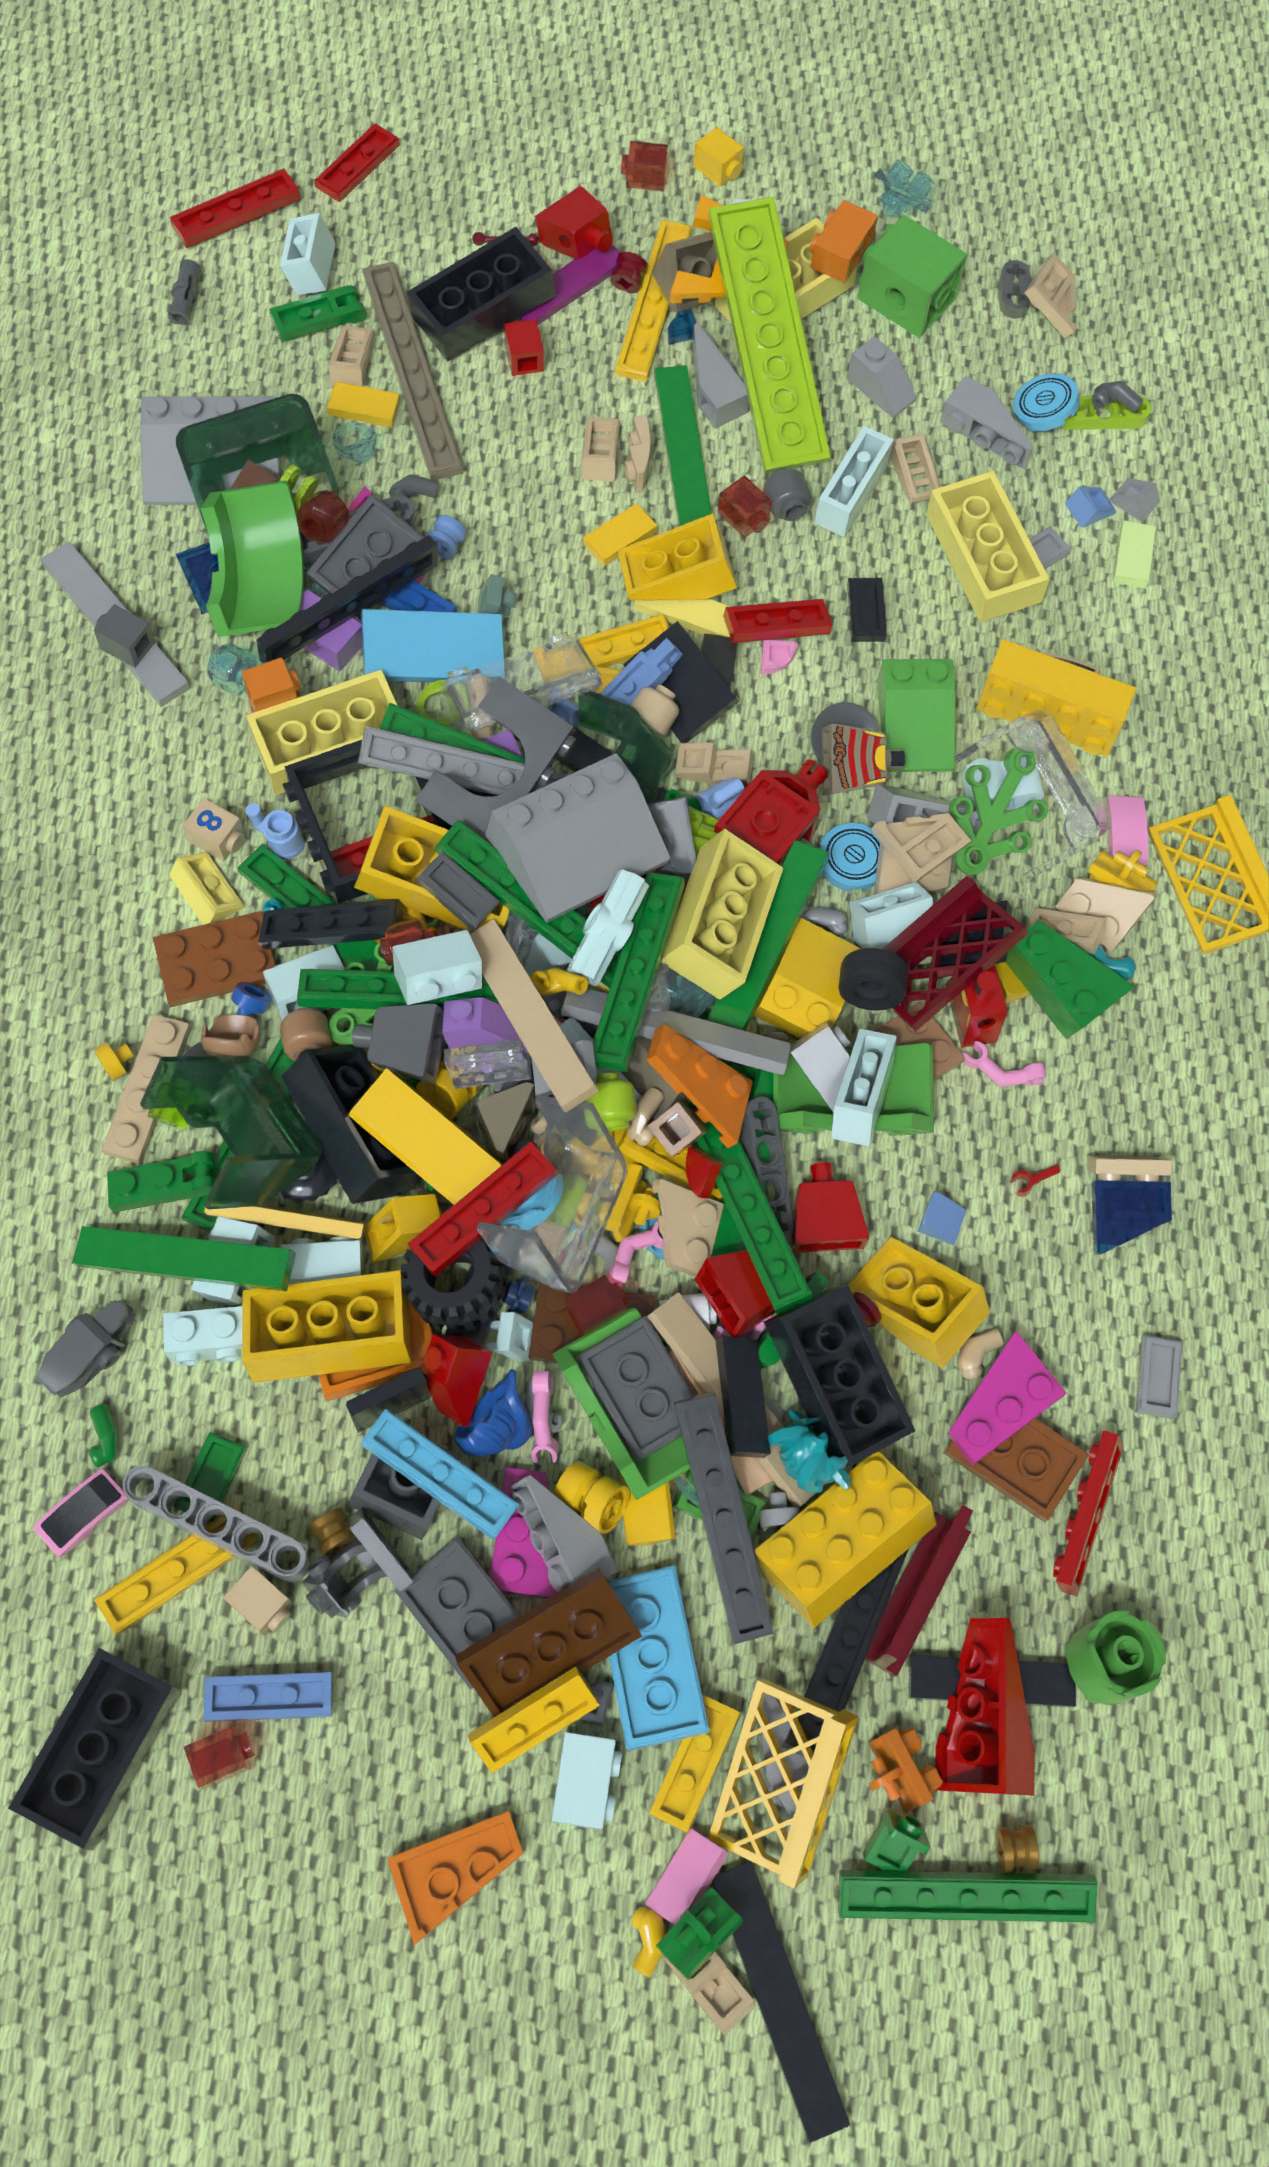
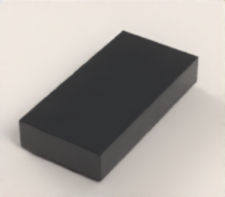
(866, 610)

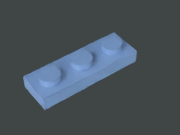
(268, 1697)

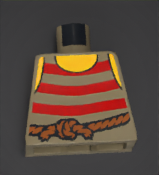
(856, 758)

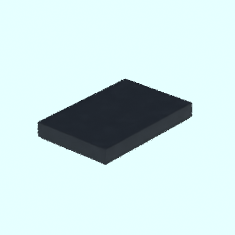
(696, 686)

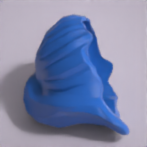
(497, 1422)

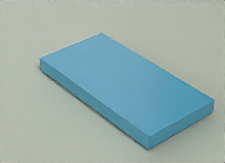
(428, 644)
(658, 1672)

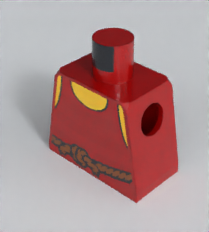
(979, 1002)

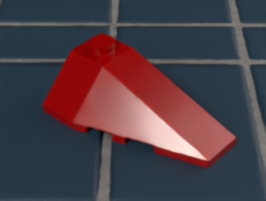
(988, 1726)

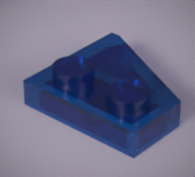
(1127, 1210)

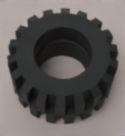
(461, 1306)

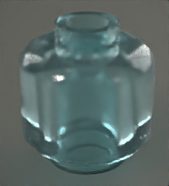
(226, 667)

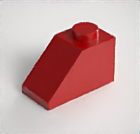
(455, 1375)

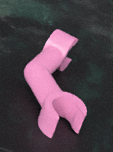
(1029, 1075)
(621, 1265)
(543, 1389)

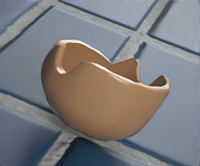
(231, 1036)

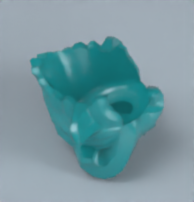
(806, 1455)

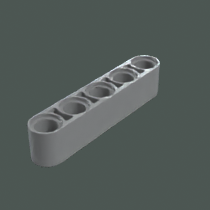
(202, 1509)

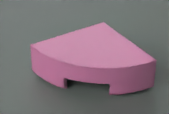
(777, 654)

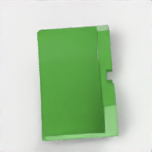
(258, 558)
(905, 1108)
(639, 1476)

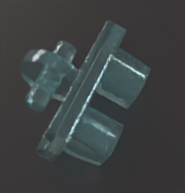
(901, 192)

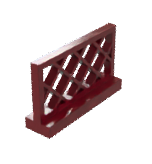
(936, 925)
(918, 1590)

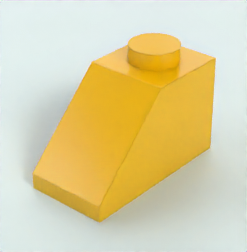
(399, 1224)

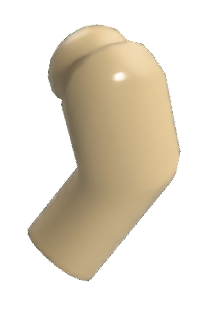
(973, 1352)

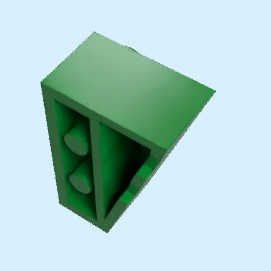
(1064, 978)

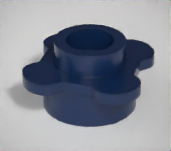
(518, 1295)

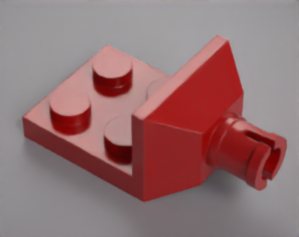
(776, 810)

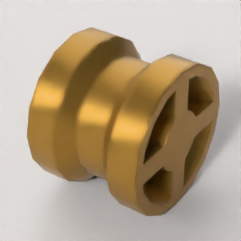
(331, 1531)
(1017, 1848)

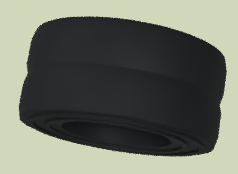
(873, 979)

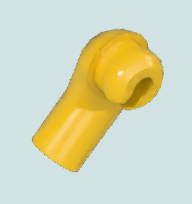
(558, 980)

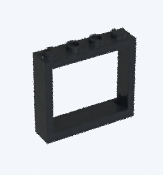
(317, 771)

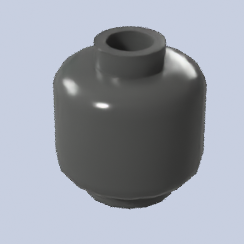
(788, 493)

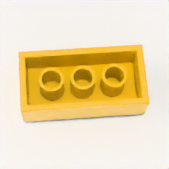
(1081, 701)
(398, 855)
(326, 1327)
(845, 1538)

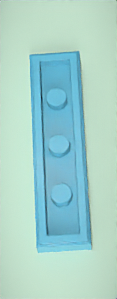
(439, 1474)

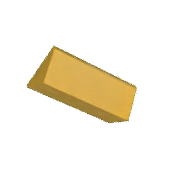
(423, 1137)

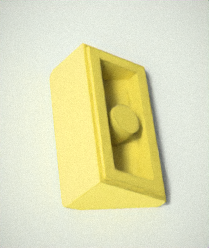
(205, 888)

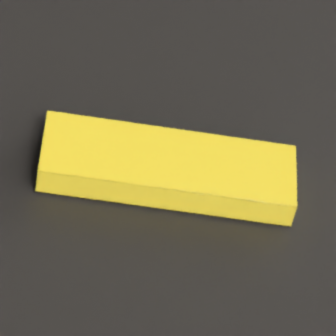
(695, 615)

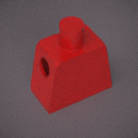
(575, 225)
(827, 1214)
(735, 1291)

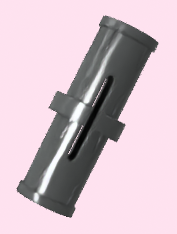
(184, 292)

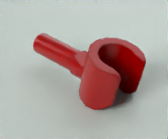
(1033, 1179)

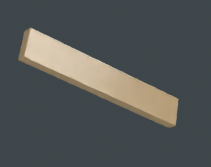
(532, 1018)
(698, 1353)

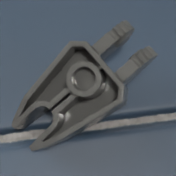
(86, 1348)

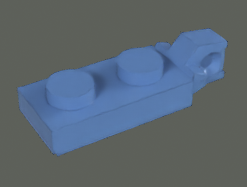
(643, 671)

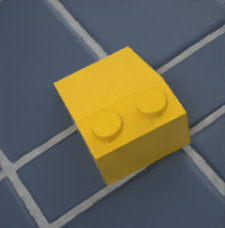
(679, 564)
(806, 982)
(922, 1300)

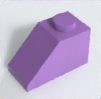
(476, 1023)

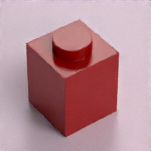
(524, 347)

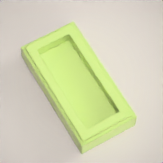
(1134, 554)

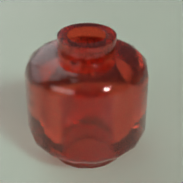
(323, 516)
(404, 932)

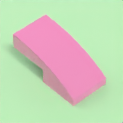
(1127, 826)

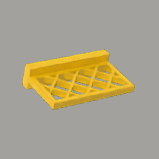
(1243, 857)
(818, 1788)

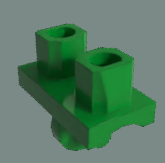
(699, 1933)

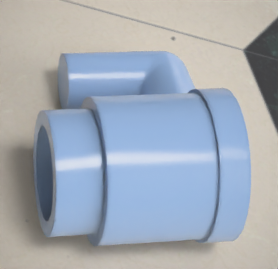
(720, 797)
(279, 829)

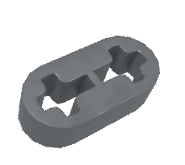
(1008, 289)

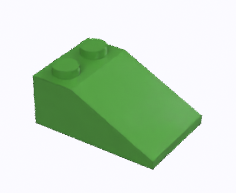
(919, 712)

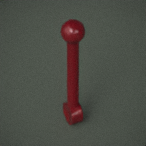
(479, 238)

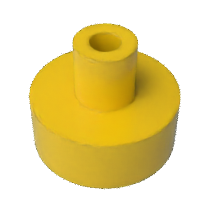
(113, 1060)

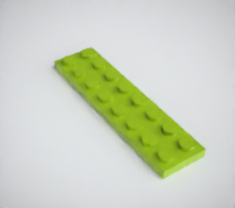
(769, 334)

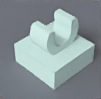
(513, 1336)

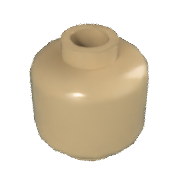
(657, 708)

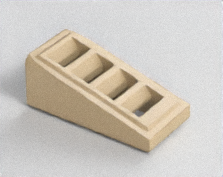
(352, 365)
(918, 445)
(603, 464)

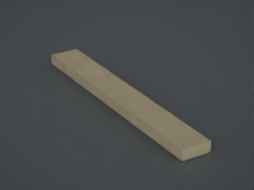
(412, 371)

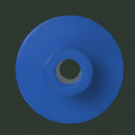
(250, 999)

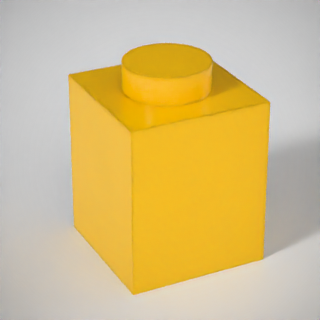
(718, 157)

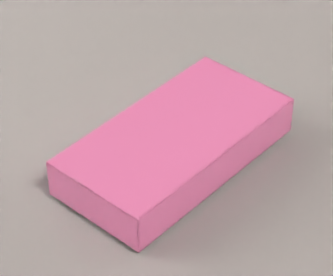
(686, 1877)

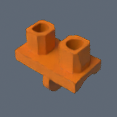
(898, 1771)

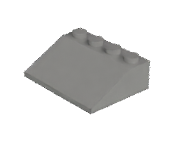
(160, 422)
(577, 836)

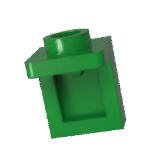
(896, 1842)

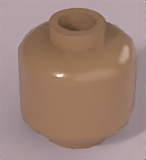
(303, 1031)

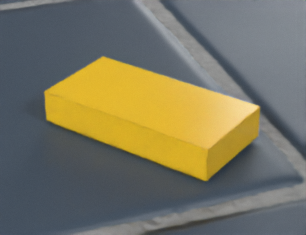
(363, 404)
(621, 531)

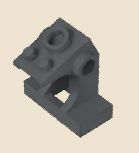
(330, 1590)

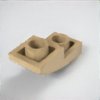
(639, 453)

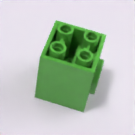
(911, 275)

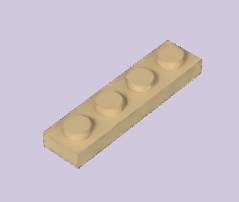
(131, 1126)

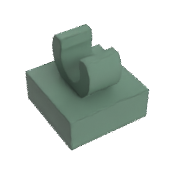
(493, 599)

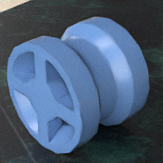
(447, 534)

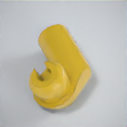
(651, 1931)

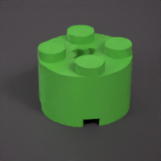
(1115, 1658)

